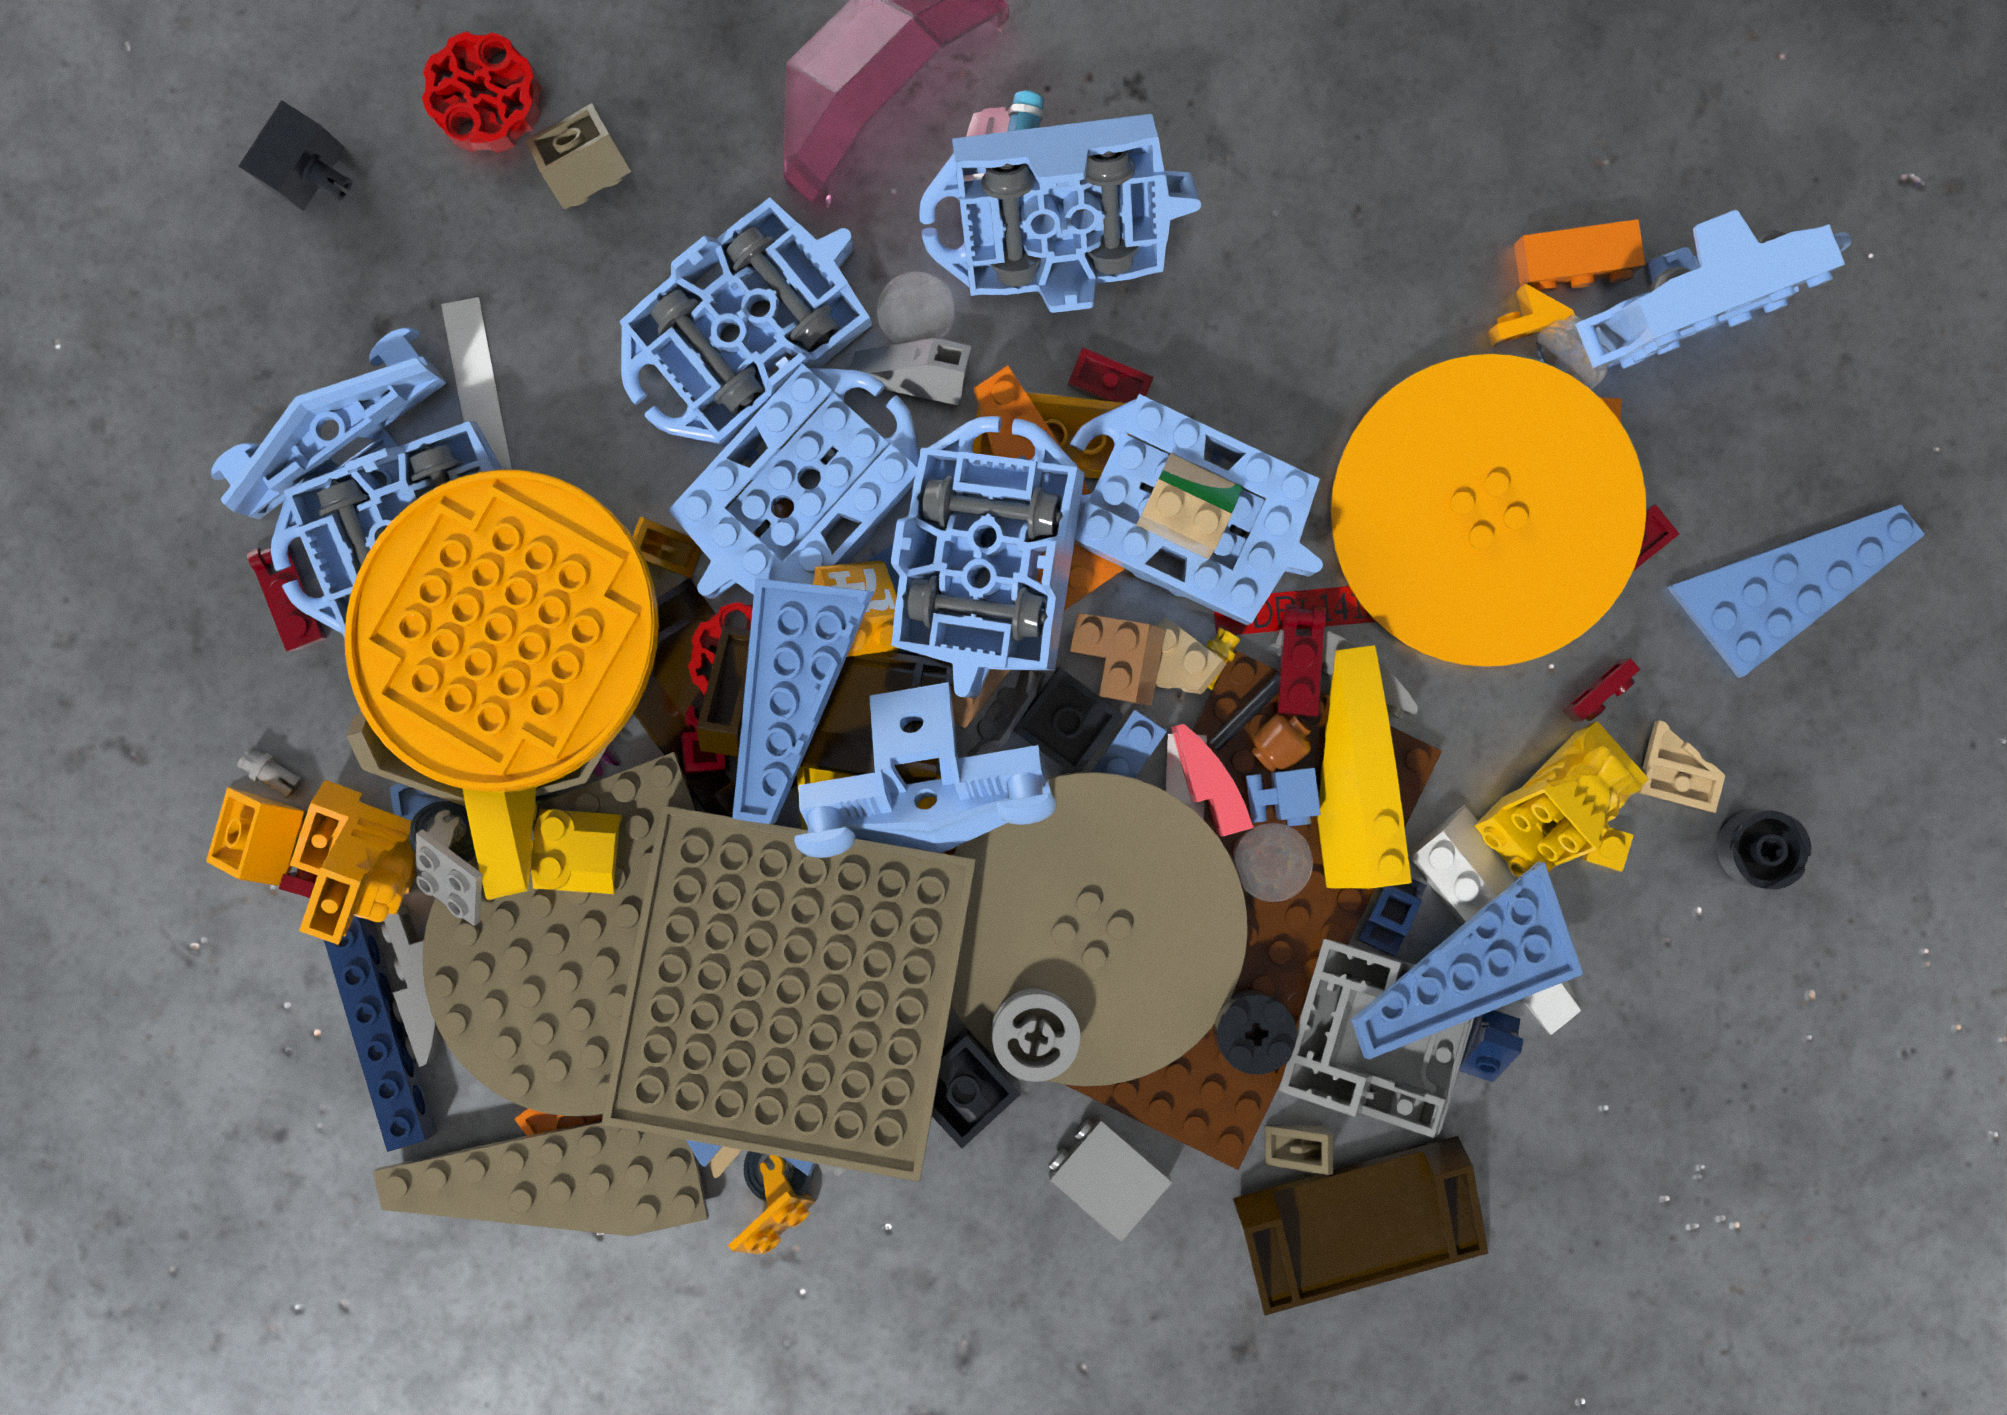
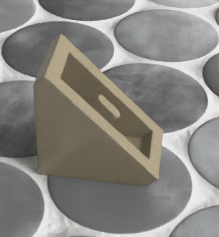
(1299, 1147)

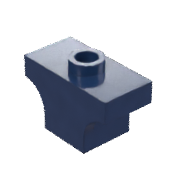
(1392, 916)
(1491, 1045)

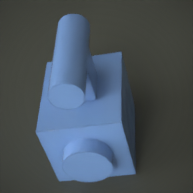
(1291, 792)

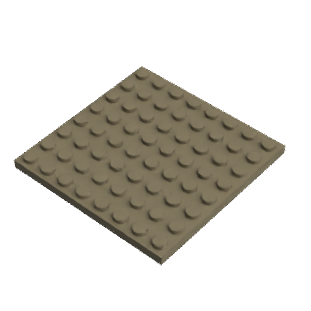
(789, 994)

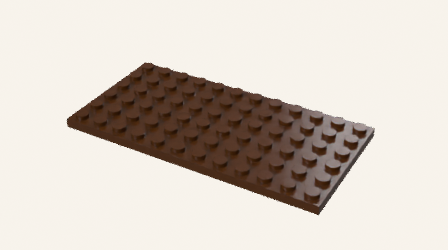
(1200, 1093)

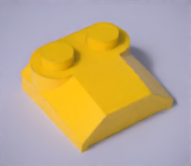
(575, 851)

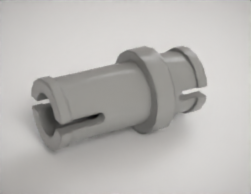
(268, 771)

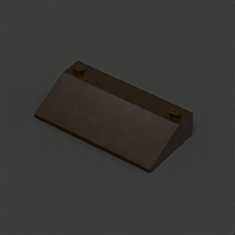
(672, 692)
(845, 729)
(1362, 1225)

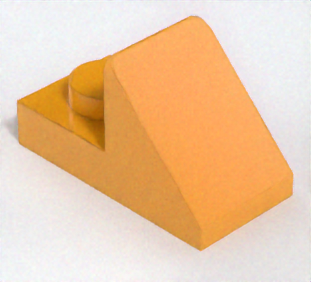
(1537, 313)

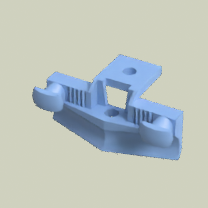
(361, 407)
(880, 807)

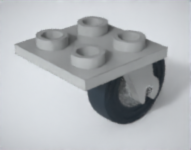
(442, 848)

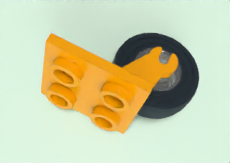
(784, 1190)

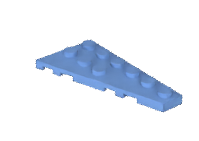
(792, 665)

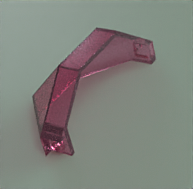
(857, 69)

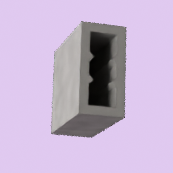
(1108, 1177)

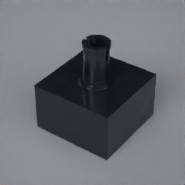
(295, 158)

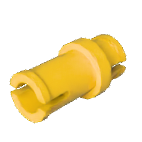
(1223, 647)

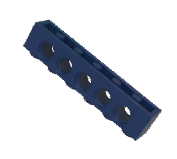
(380, 1037)

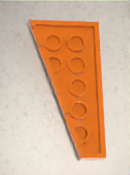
(1005, 397)

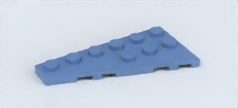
(1775, 595)
(1490, 961)

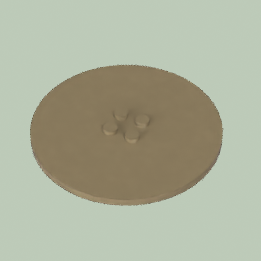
(1115, 910)

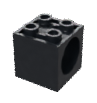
(971, 1088)

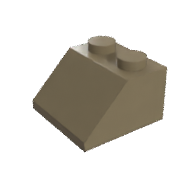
(578, 157)

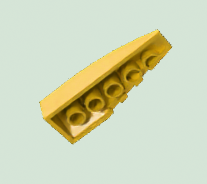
(1359, 781)
(502, 838)

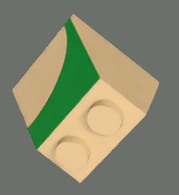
(1190, 506)

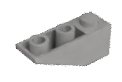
(919, 368)

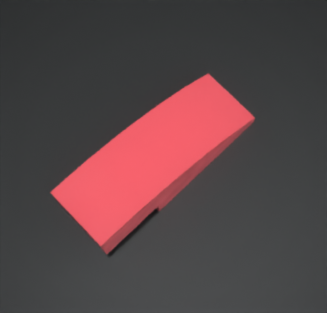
(1210, 781)

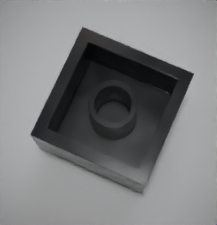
(1067, 721)

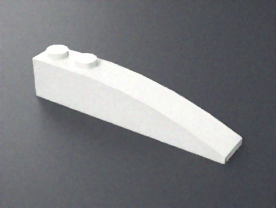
(1466, 879)

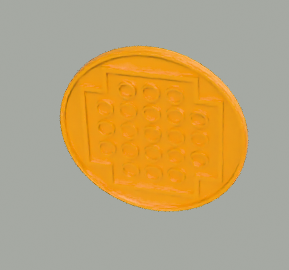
(1488, 510)
(501, 631)

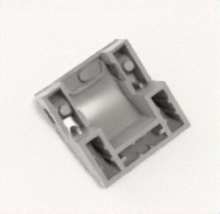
(1328, 1066)

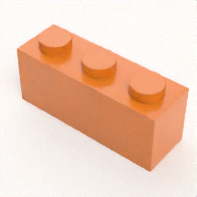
(1580, 255)

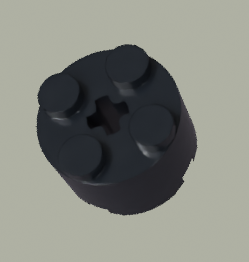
(1783, 857)
(1270, 1048)

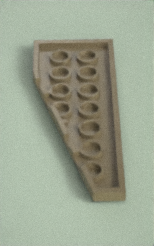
(559, 1179)

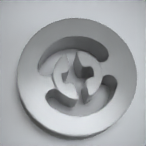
(1065, 1040)

